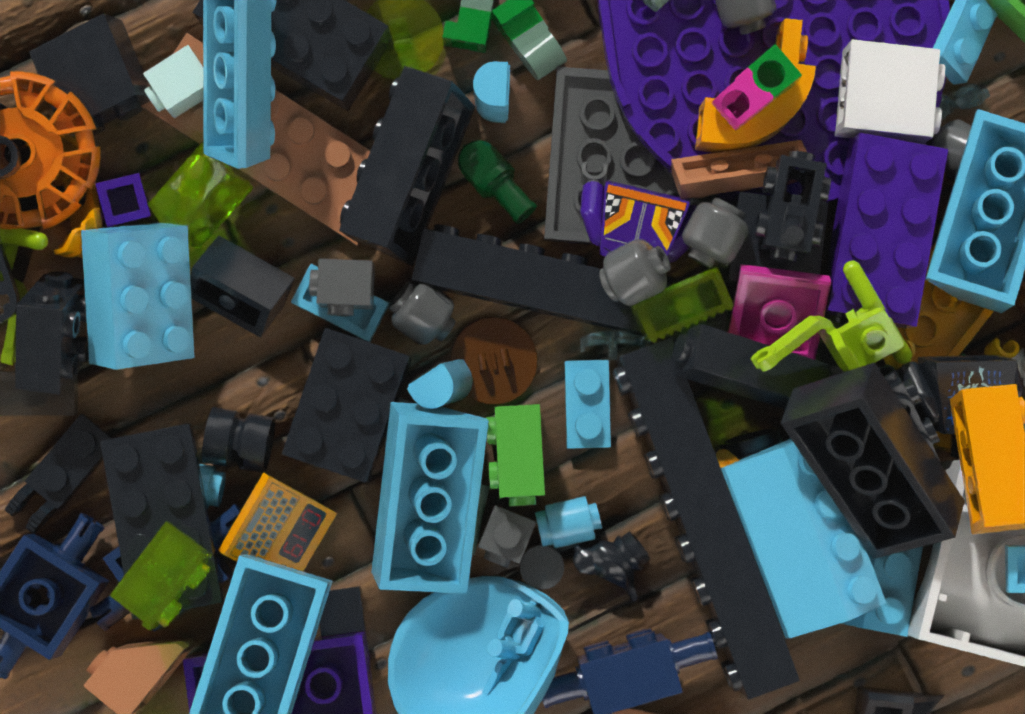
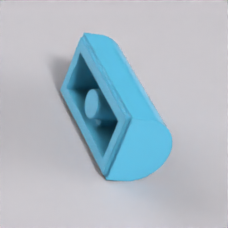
(492, 91)
(442, 385)

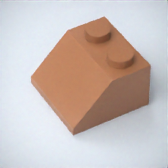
(135, 672)

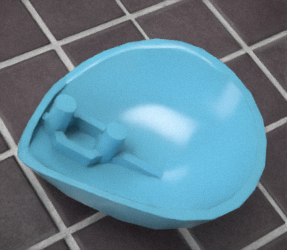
(477, 650)

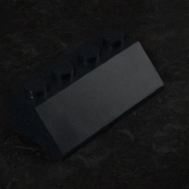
(407, 164)

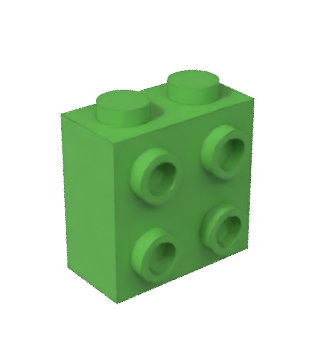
(519, 453)

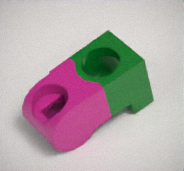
(757, 87)

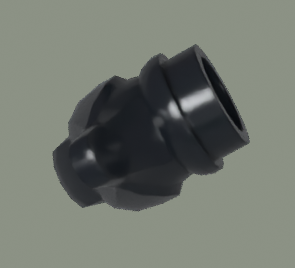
(613, 561)

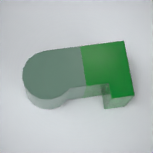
(472, 27)
(528, 36)

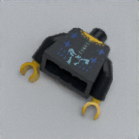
(944, 376)

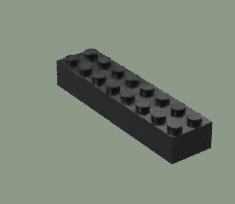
(707, 522)

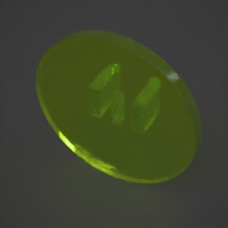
(415, 36)

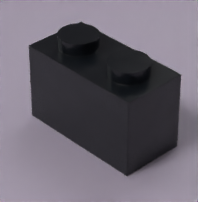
(239, 286)

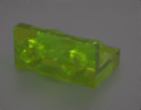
(161, 576)

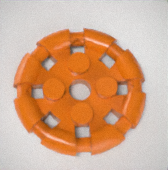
(47, 152)

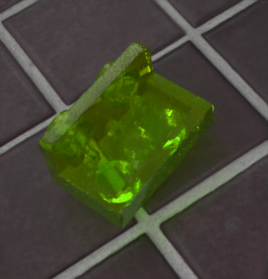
(200, 196)

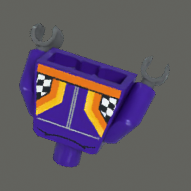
(622, 213)

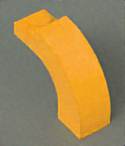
(717, 135)

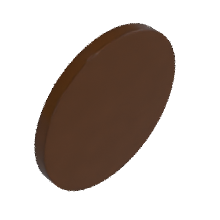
(499, 359)

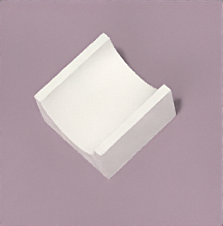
(965, 591)

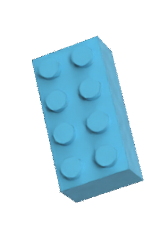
(261, 640)

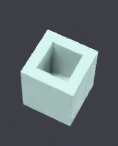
(176, 82)

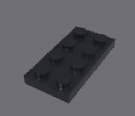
(156, 481)

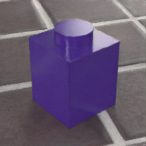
(123, 200)

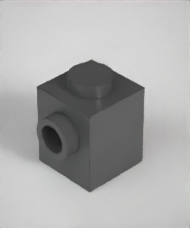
(343, 285)
(506, 536)

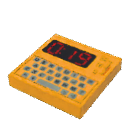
(278, 525)

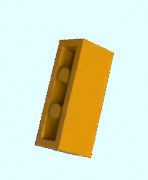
(992, 456)

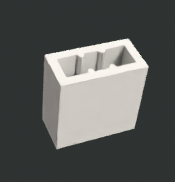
(889, 91)

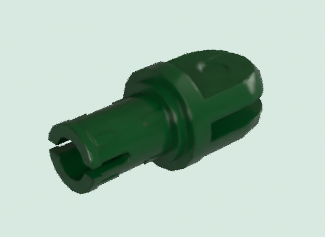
(494, 178)

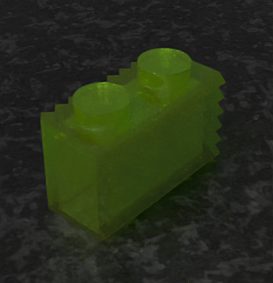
(682, 305)

